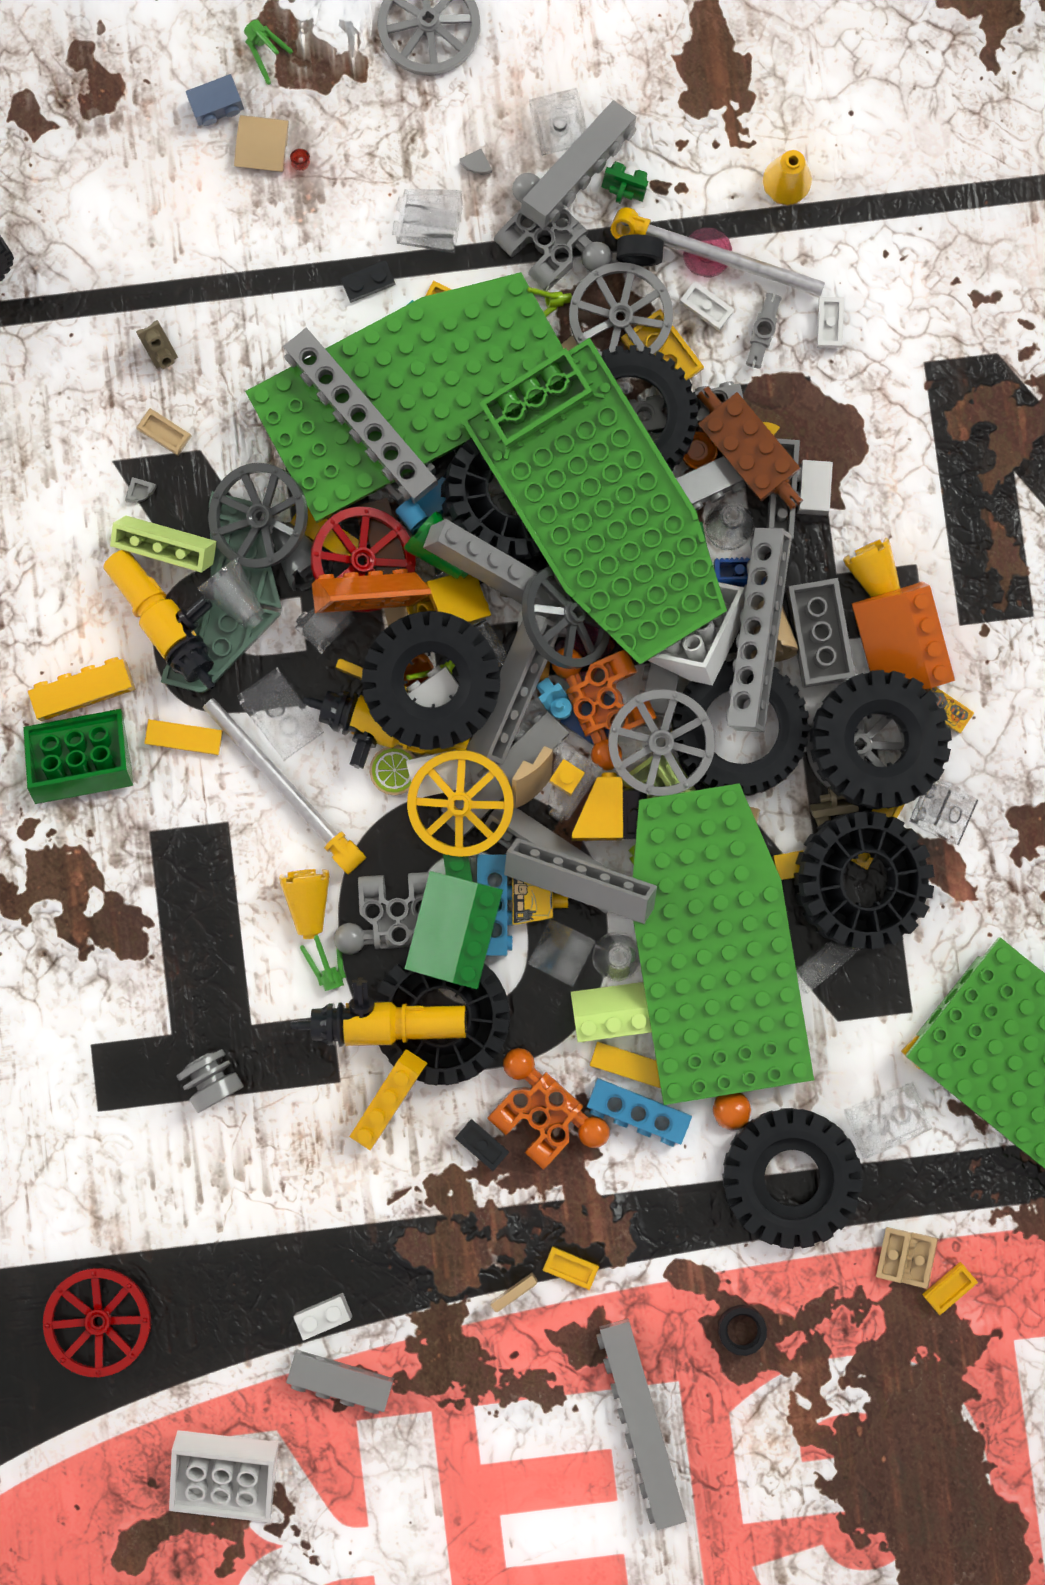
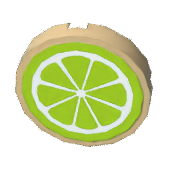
(390, 770)

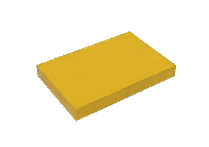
(673, 348)

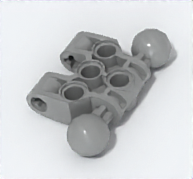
(547, 269)
(351, 937)

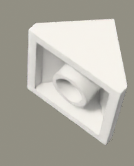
(446, 770)

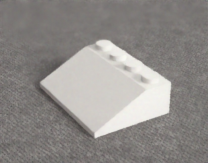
(705, 650)
(223, 1476)

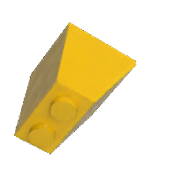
(456, 597)
(602, 812)

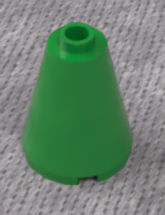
(416, 543)

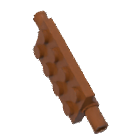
(749, 447)

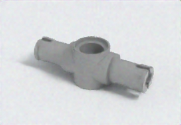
(761, 342)

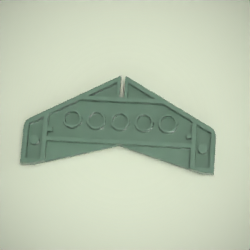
(220, 632)

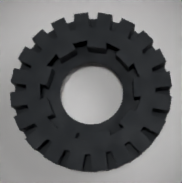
(838, 1185)

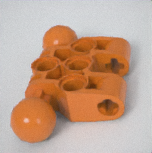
(616, 668)
(592, 1130)

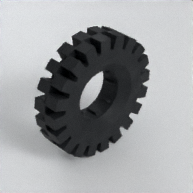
(474, 511)
(919, 721)
(431, 726)
(822, 880)
(484, 1033)

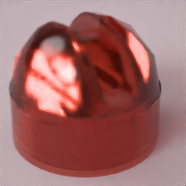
(294, 159)

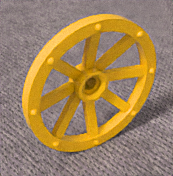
(460, 794)

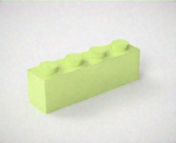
(163, 543)

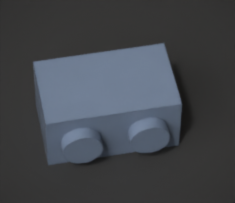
(215, 100)

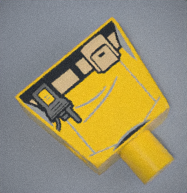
(534, 903)

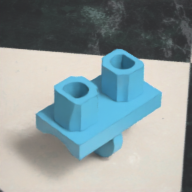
(554, 699)

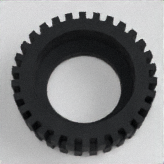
(676, 391)
(770, 769)

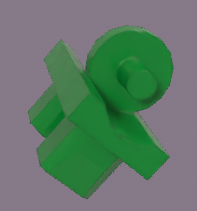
(624, 184)

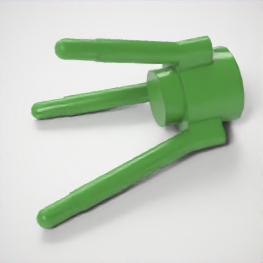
(260, 35)
(330, 976)

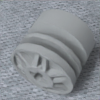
(209, 1080)

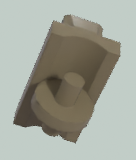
(157, 345)
(829, 806)

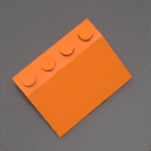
(368, 592)
(904, 635)

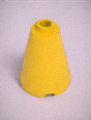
(787, 178)
(874, 567)
(306, 899)

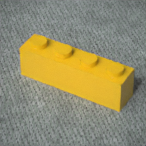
(82, 689)
(388, 1099)

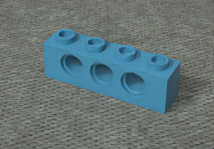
(485, 867)
(678, 1120)

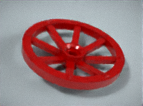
(362, 551)
(49, 1324)

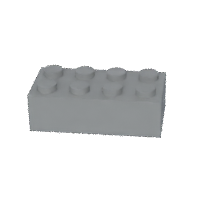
(820, 632)

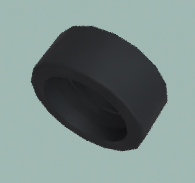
(640, 250)
(756, 1344)

